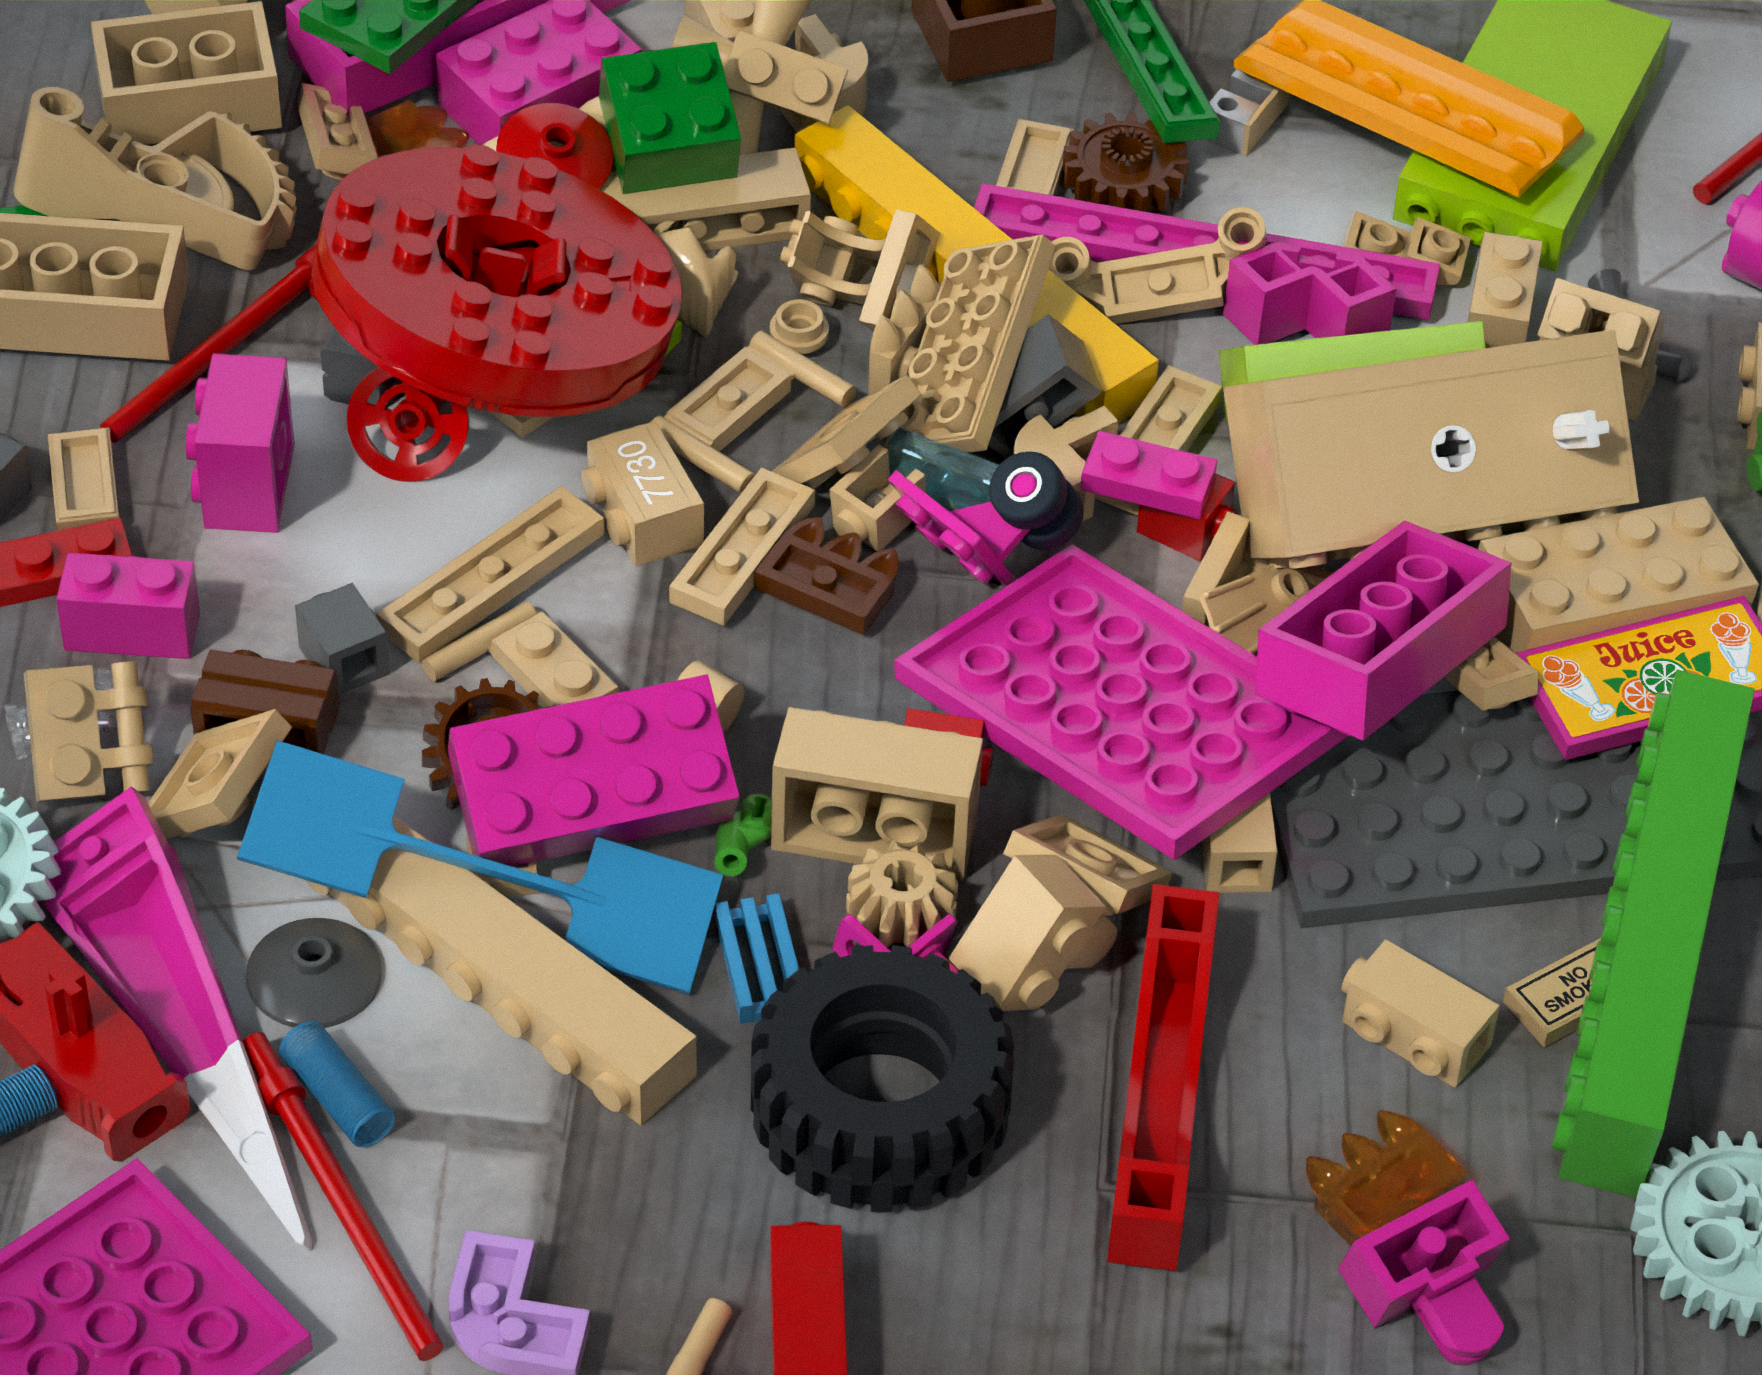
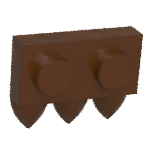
(828, 577)

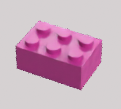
(525, 62)

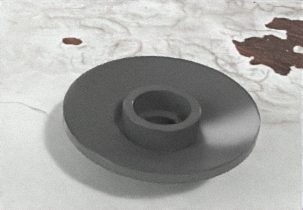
(321, 990)

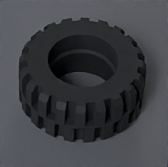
(871, 1148)

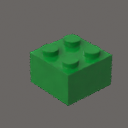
(669, 117)

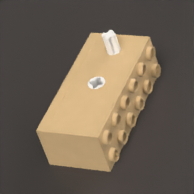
(1434, 441)

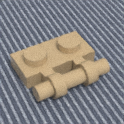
(66, 731)

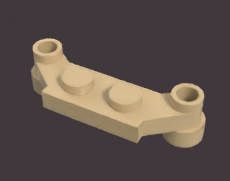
(1163, 280)

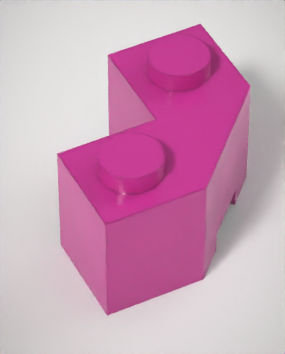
(1285, 292)

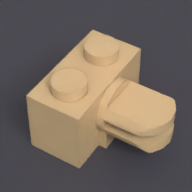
(1032, 931)

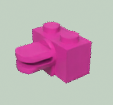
(1431, 1266)

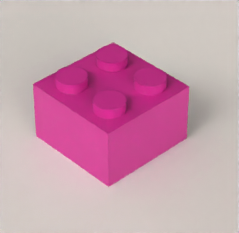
(242, 442)

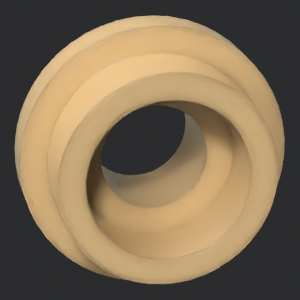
(800, 326)

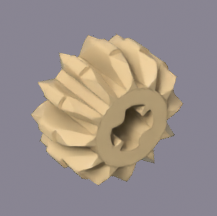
(901, 893)

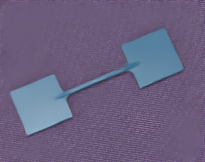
(335, 822)

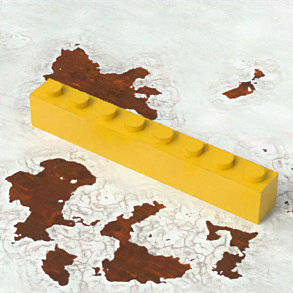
(871, 177)

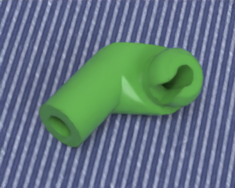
(742, 834)

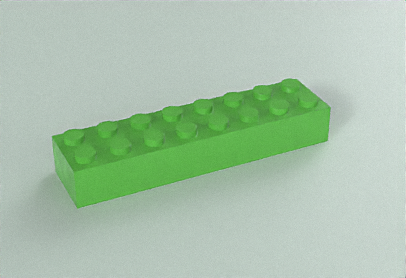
(1652, 935)

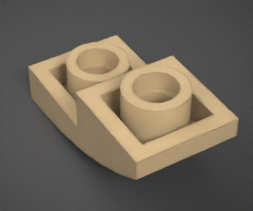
(1423, 242)

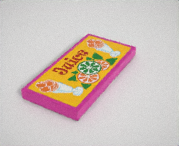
(1604, 684)

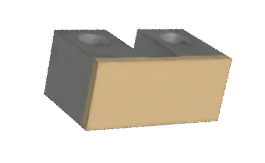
(1246, 111)

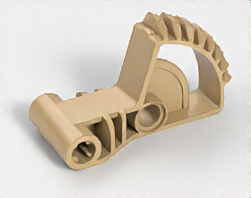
(96, 174)

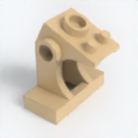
(826, 250)

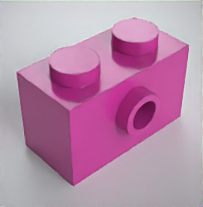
(128, 605)

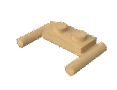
(737, 398)
(532, 653)

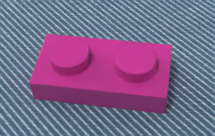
(1149, 474)

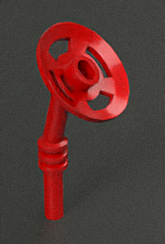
(402, 427)

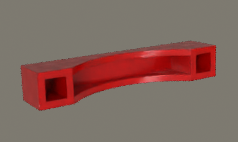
(1163, 1079)

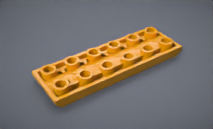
(1413, 95)

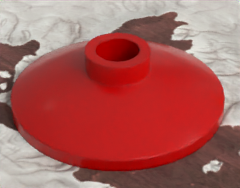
(586, 148)

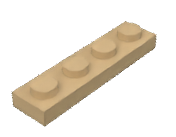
(490, 574)

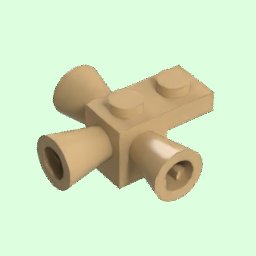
(767, 72)

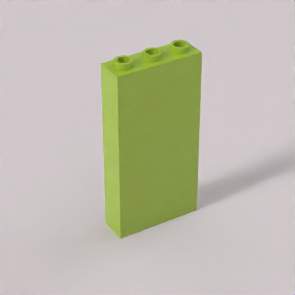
(1577, 56)

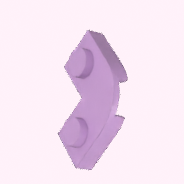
(498, 1324)

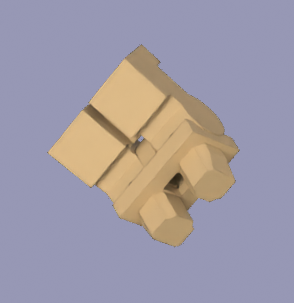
(1638, 330)

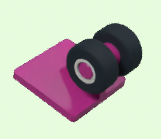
(1027, 505)

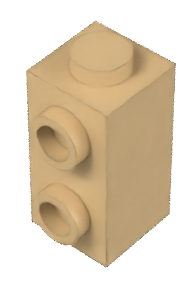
(1418, 1013)

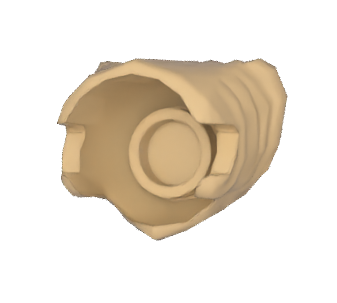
(703, 279)

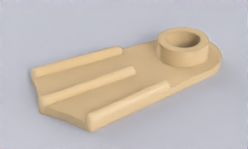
(1250, 602)

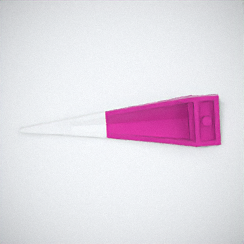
(141, 933)

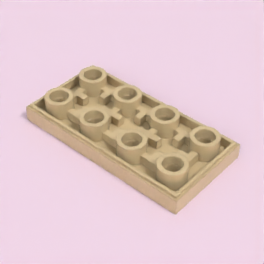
(975, 340)

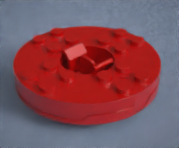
(495, 281)

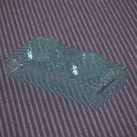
(951, 475)

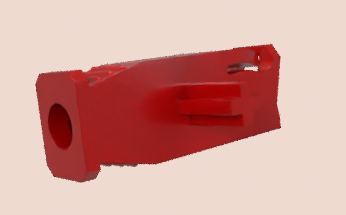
(85, 1047)

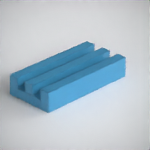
(751, 916)

